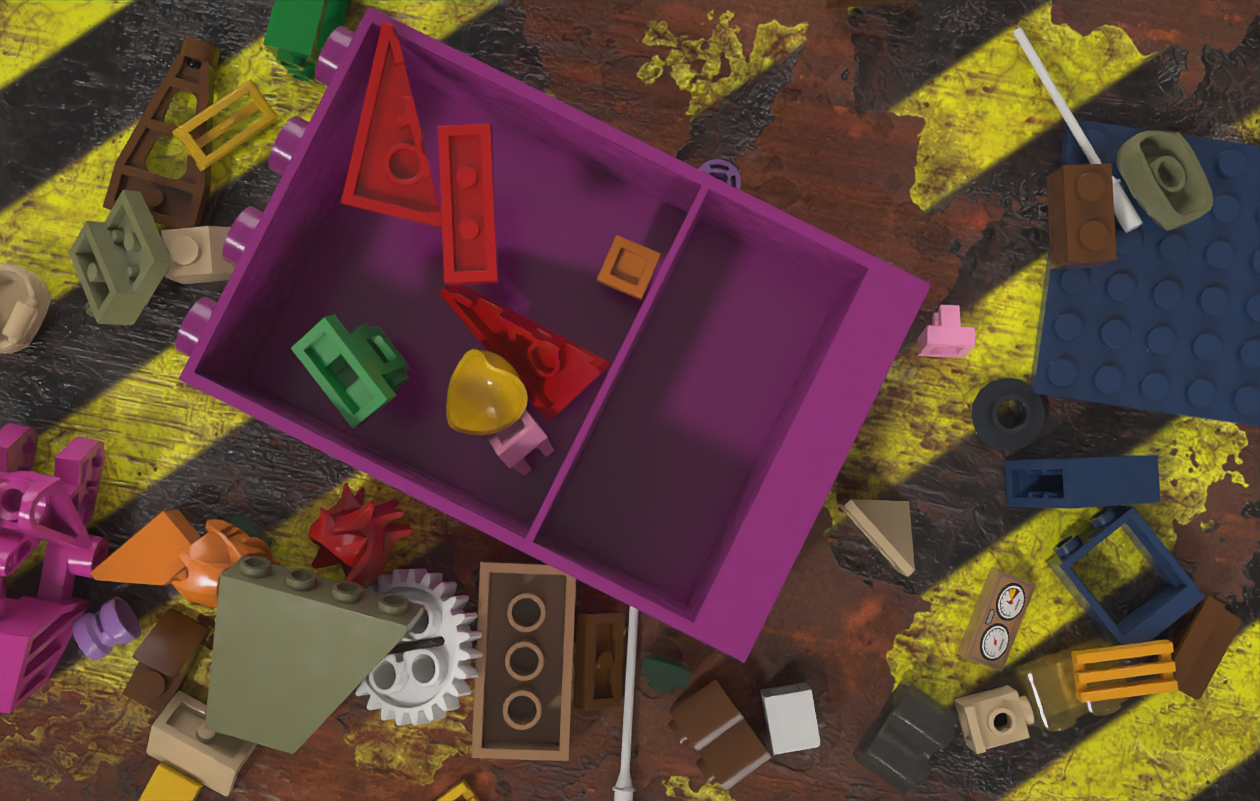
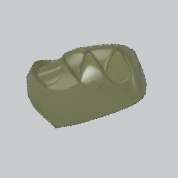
(1165, 178)

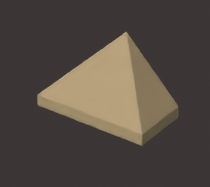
(886, 526)

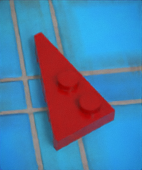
(389, 157)
(547, 363)

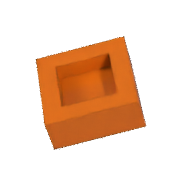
(629, 267)

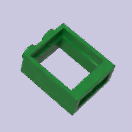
(300, 31)

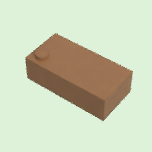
(525, 662)

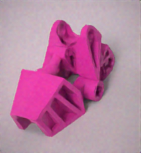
(53, 511)

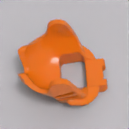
(212, 556)

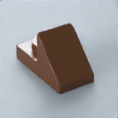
(166, 659)

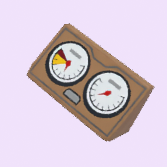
(996, 619)

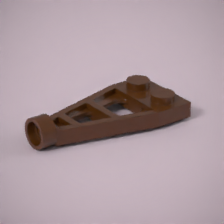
(170, 201)

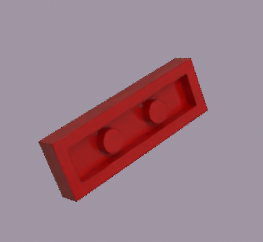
(468, 204)

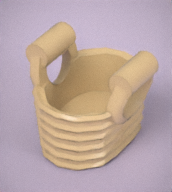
(22, 307)

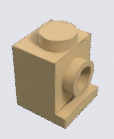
(978, 714)

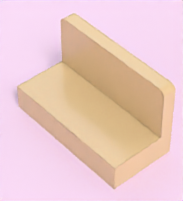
(202, 754)

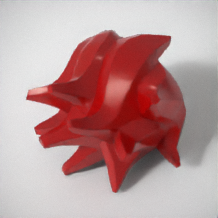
(357, 536)

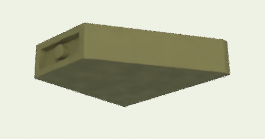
(294, 649)

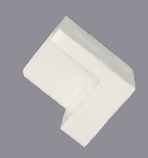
(790, 718)

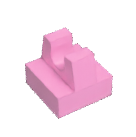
(946, 335)
(518, 441)

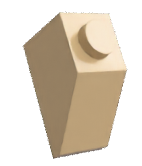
(197, 254)

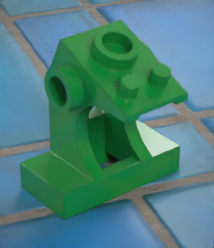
(363, 367)

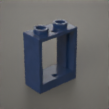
(1154, 614)

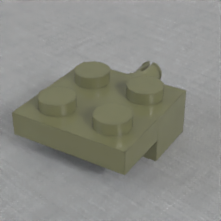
(120, 261)

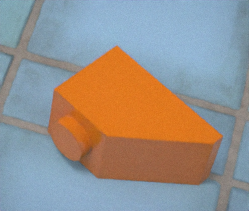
(151, 553)

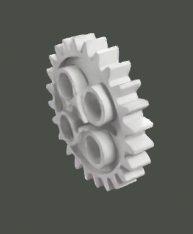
(417, 691)

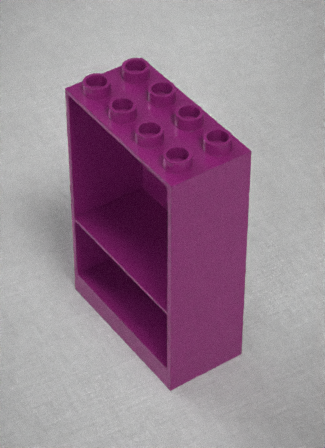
(726, 385)

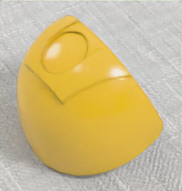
(484, 394)

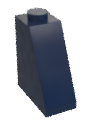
(1082, 481)

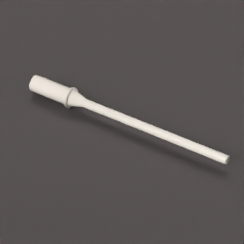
(1123, 207)
(624, 787)

